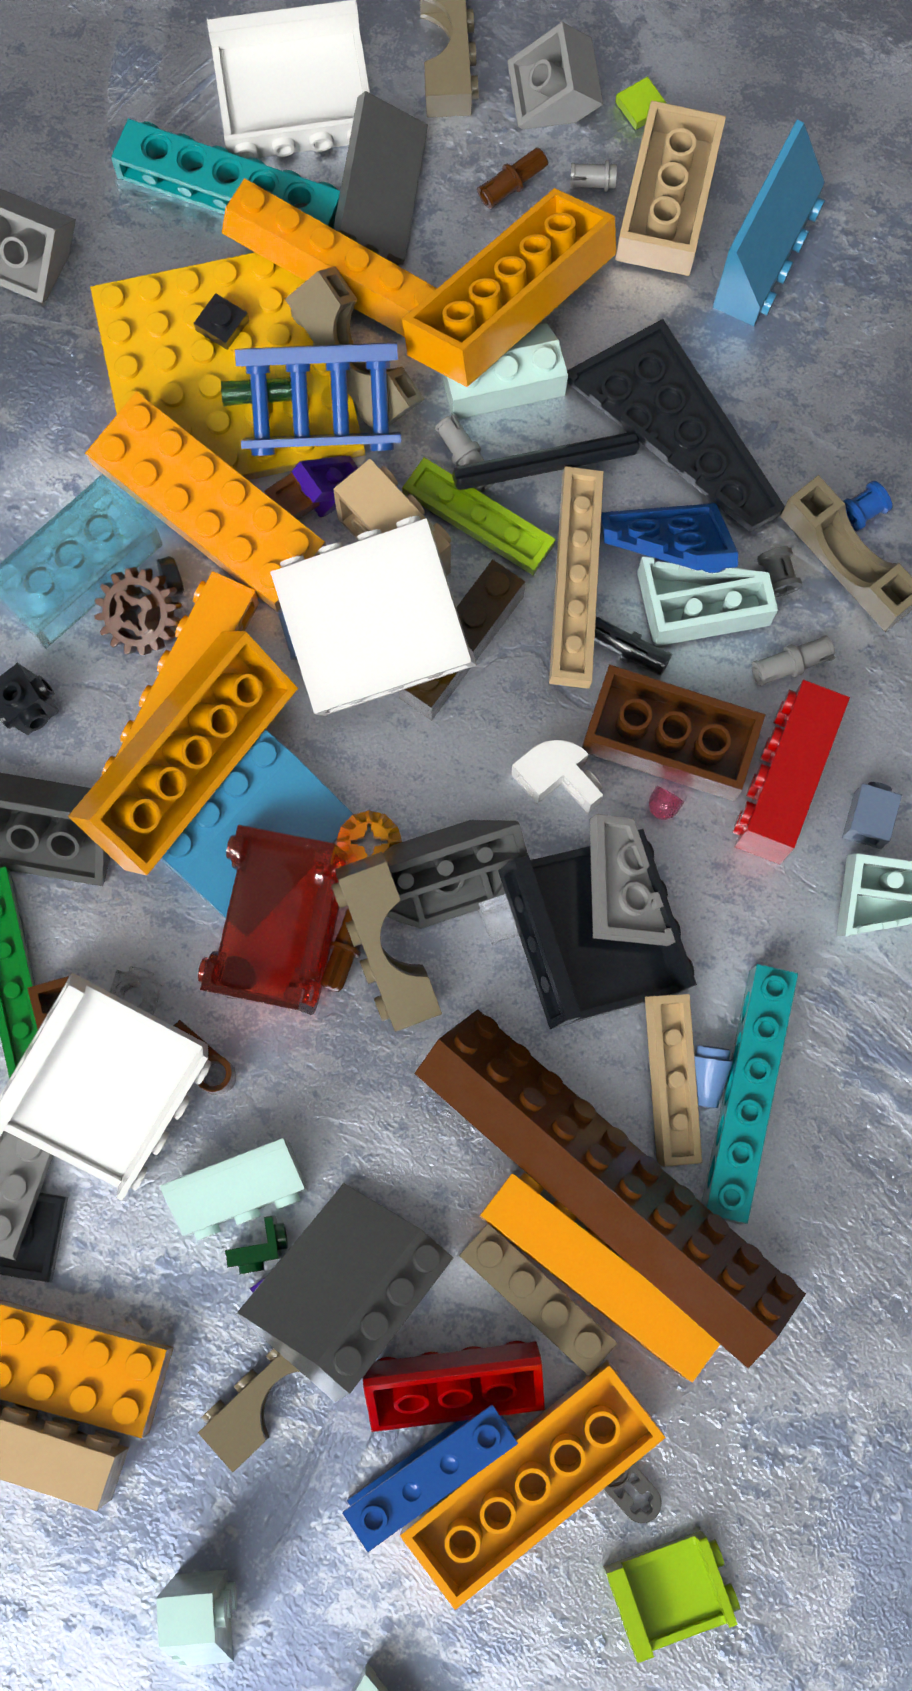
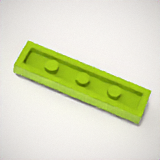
(479, 517)

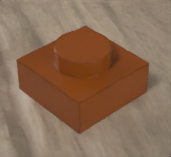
(290, 496)

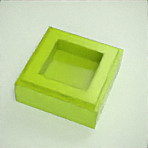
(636, 101)

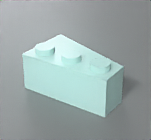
(875, 894)
(196, 1618)

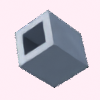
(872, 815)

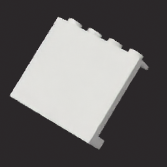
(288, 78)
(372, 616)
(102, 1084)

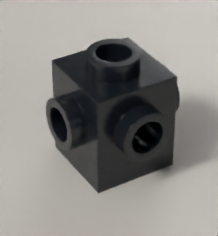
(25, 700)

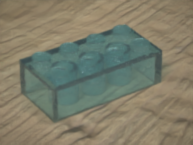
(63, 564)

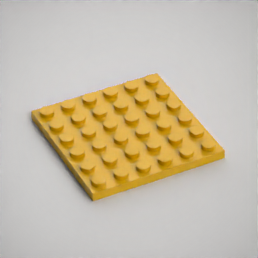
(160, 355)

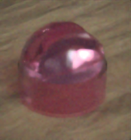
(664, 804)

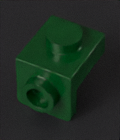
(252, 1257)

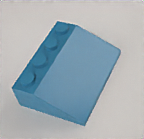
(772, 231)
(264, 792)

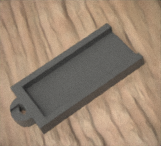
(381, 177)

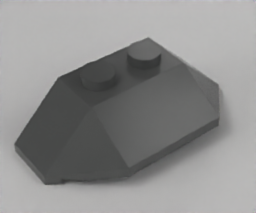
(451, 869)

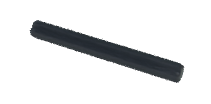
(545, 460)

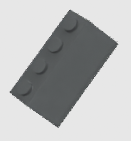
(40, 835)

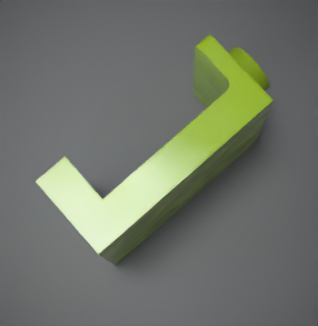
(671, 1593)

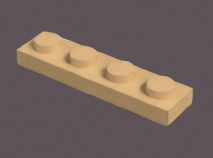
(673, 1080)

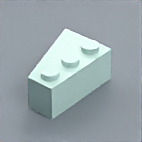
(701, 604)

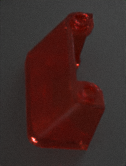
(276, 921)

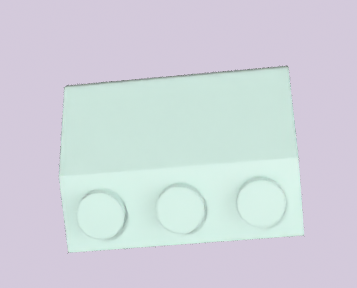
(523, 375)
(235, 1189)

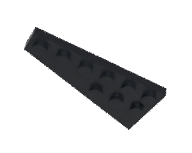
(660, 397)

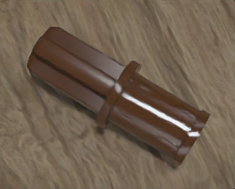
(512, 178)
(341, 958)

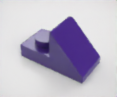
(320, 477)

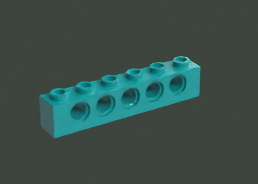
(144, 141)
(749, 1093)

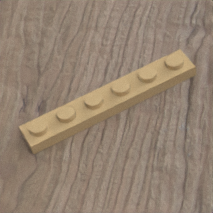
(576, 578)

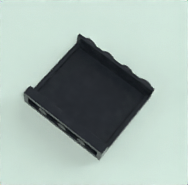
(570, 968)

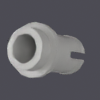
(593, 175)

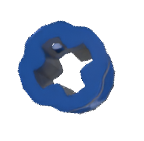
(867, 505)

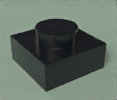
(221, 321)

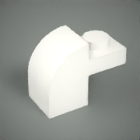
(556, 764)

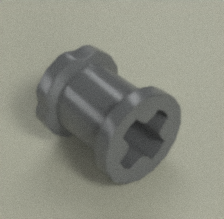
(781, 570)

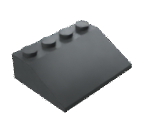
(344, 1290)

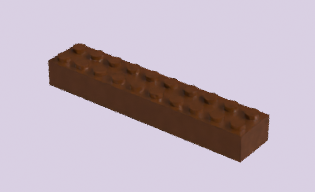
(612, 1186)

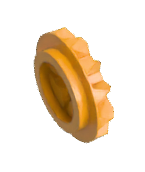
(355, 829)

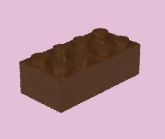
(673, 733)

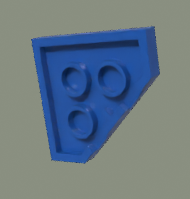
(677, 534)

